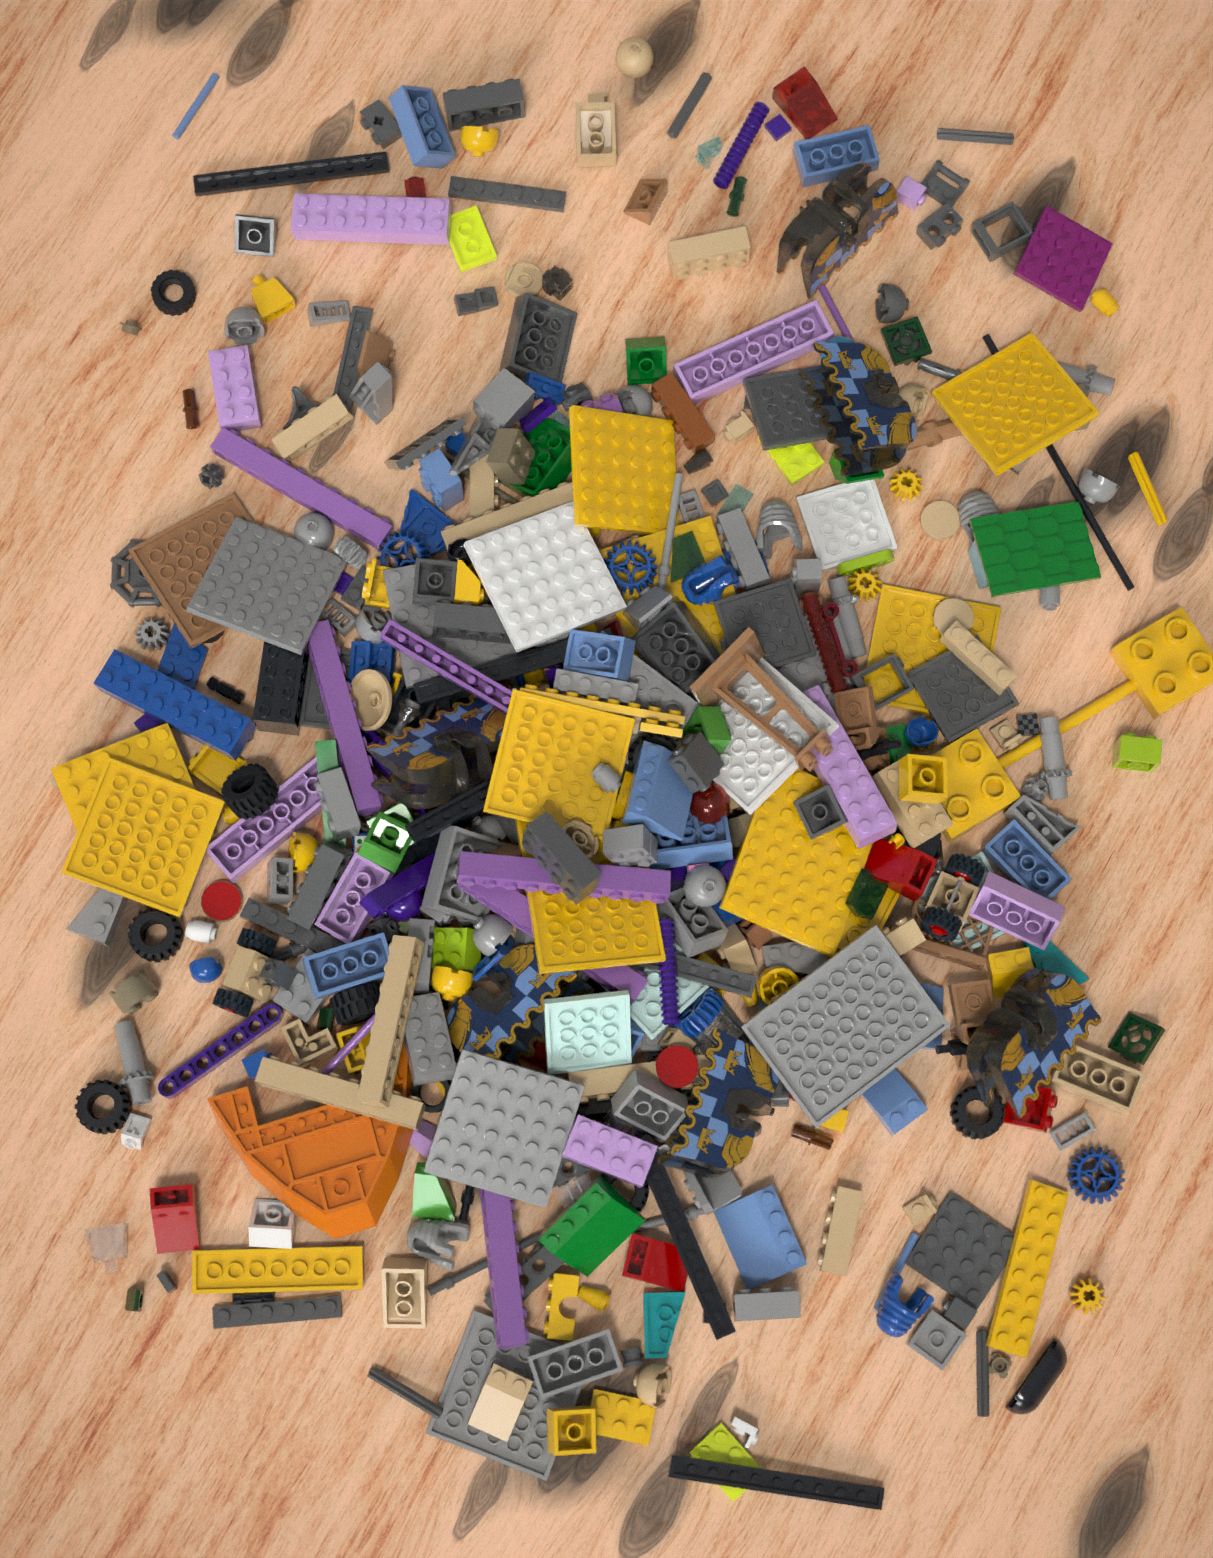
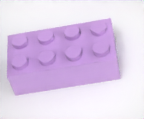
(235, 388)
(1017, 910)
(342, 913)
(609, 1151)

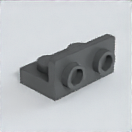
(353, 593)

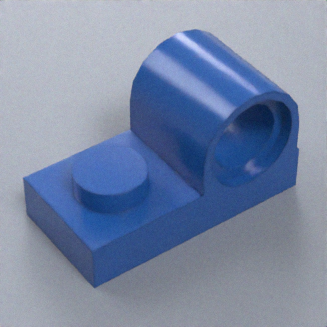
(545, 387)

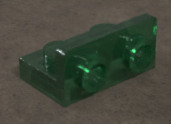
(866, 895)

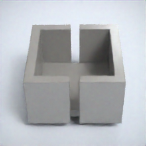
(630, 846)

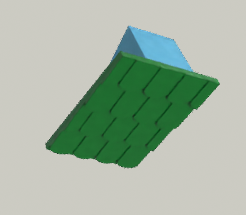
(1032, 549)

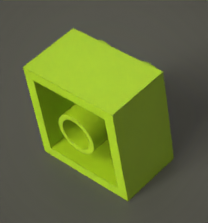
(1137, 752)
(455, 949)

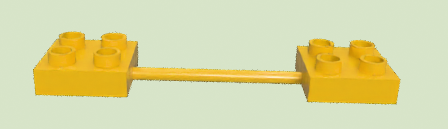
(1163, 667)

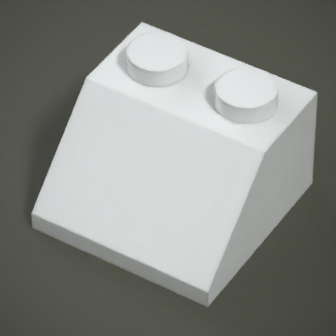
(271, 1224)

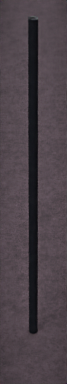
(1079, 498)

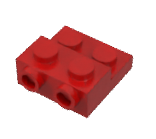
(1037, 1113)

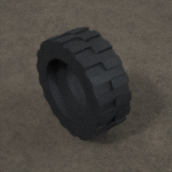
(166, 279)

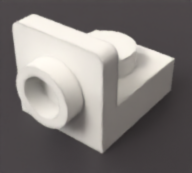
(134, 1131)
(742, 1428)

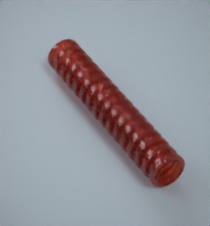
(824, 643)

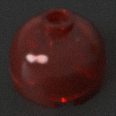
(710, 804)

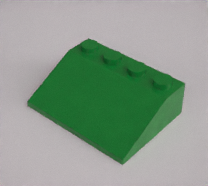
(551, 459)
(591, 1227)

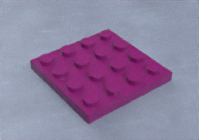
(1063, 258)

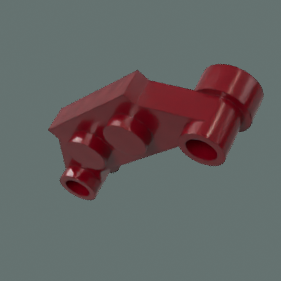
(833, 607)

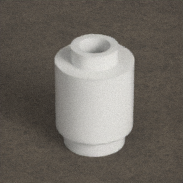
(201, 931)

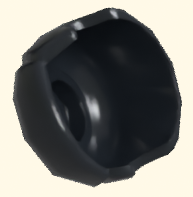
(457, 552)

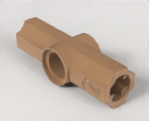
(934, 434)

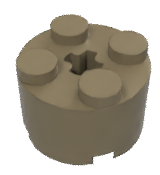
(134, 992)

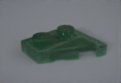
(685, 556)

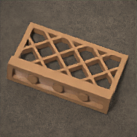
(949, 951)

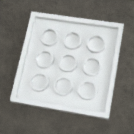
(846, 522)

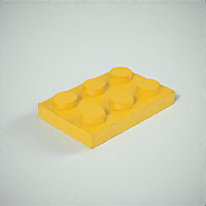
(652, 726)
(622, 1417)

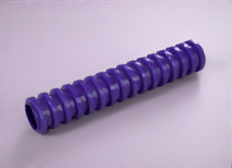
(741, 145)
(668, 975)

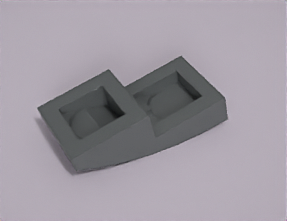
(478, 301)

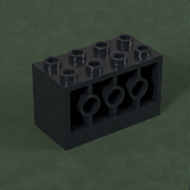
(280, 690)

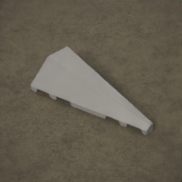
(475, 446)

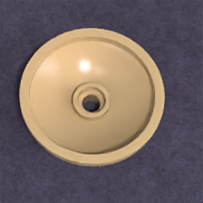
(372, 698)

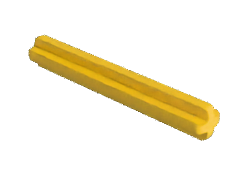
(1147, 488)

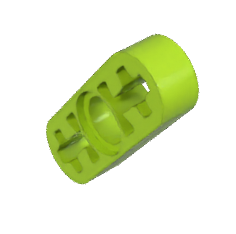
(866, 562)

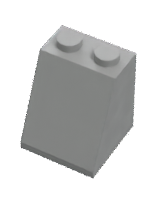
(504, 400)

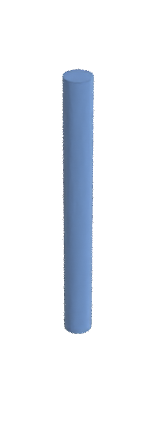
(195, 106)
(900, 1262)

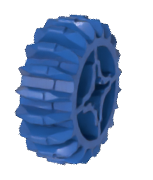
(405, 549)
(639, 567)
(700, 1013)
(1095, 1184)

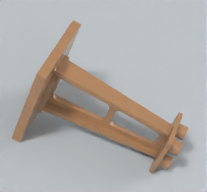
(729, 670)

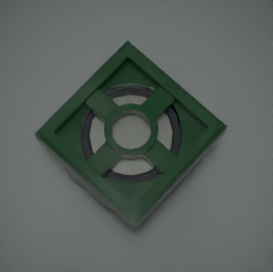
(906, 342)

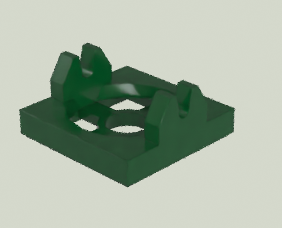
(1129, 1022)

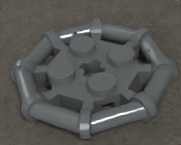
(133, 578)

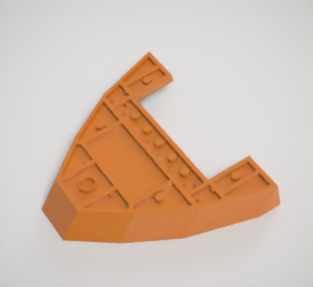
(323, 1161)

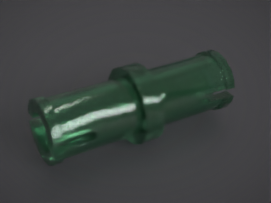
(736, 196)

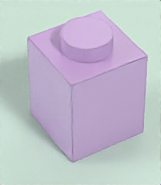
(911, 193)

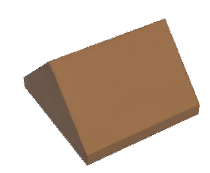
(646, 199)

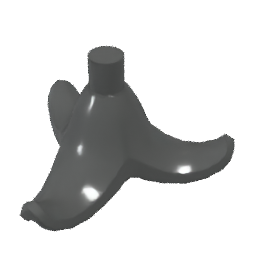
(300, 406)

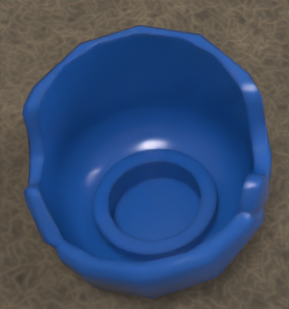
(921, 732)
(205, 970)

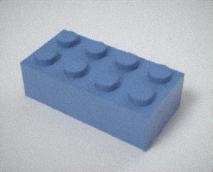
(422, 126)
(830, 155)
(1025, 861)
(346, 966)

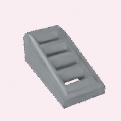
(329, 319)
(683, 507)
(348, 627)
(1089, 1123)

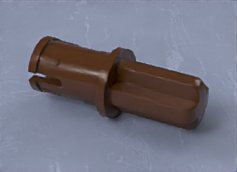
(190, 409)
(811, 1136)

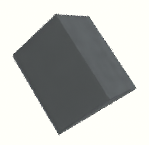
(255, 235)
(820, 812)

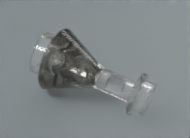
(407, 712)

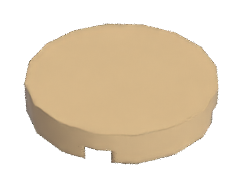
(523, 278)
(940, 520)
(950, 611)

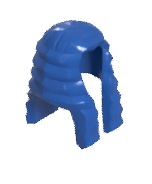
(708, 581)
(897, 1316)

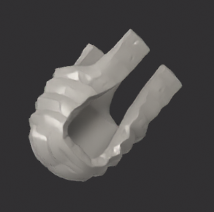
(975, 505)
(780, 524)
(431, 1238)

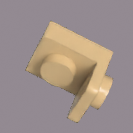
(1006, 736)
(920, 1209)

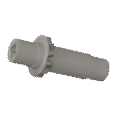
(1090, 379)
(848, 616)
(1053, 757)
(136, 1076)

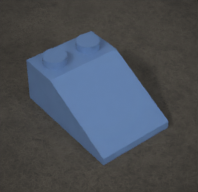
(599, 654)
(894, 1102)

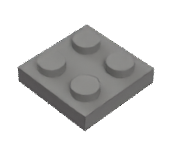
(936, 1339)

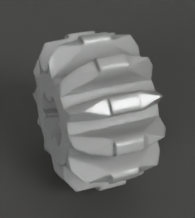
(350, 552)
(150, 642)

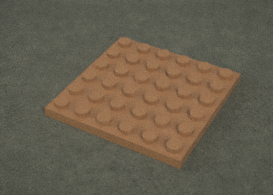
(179, 559)

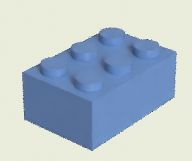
(444, 488)

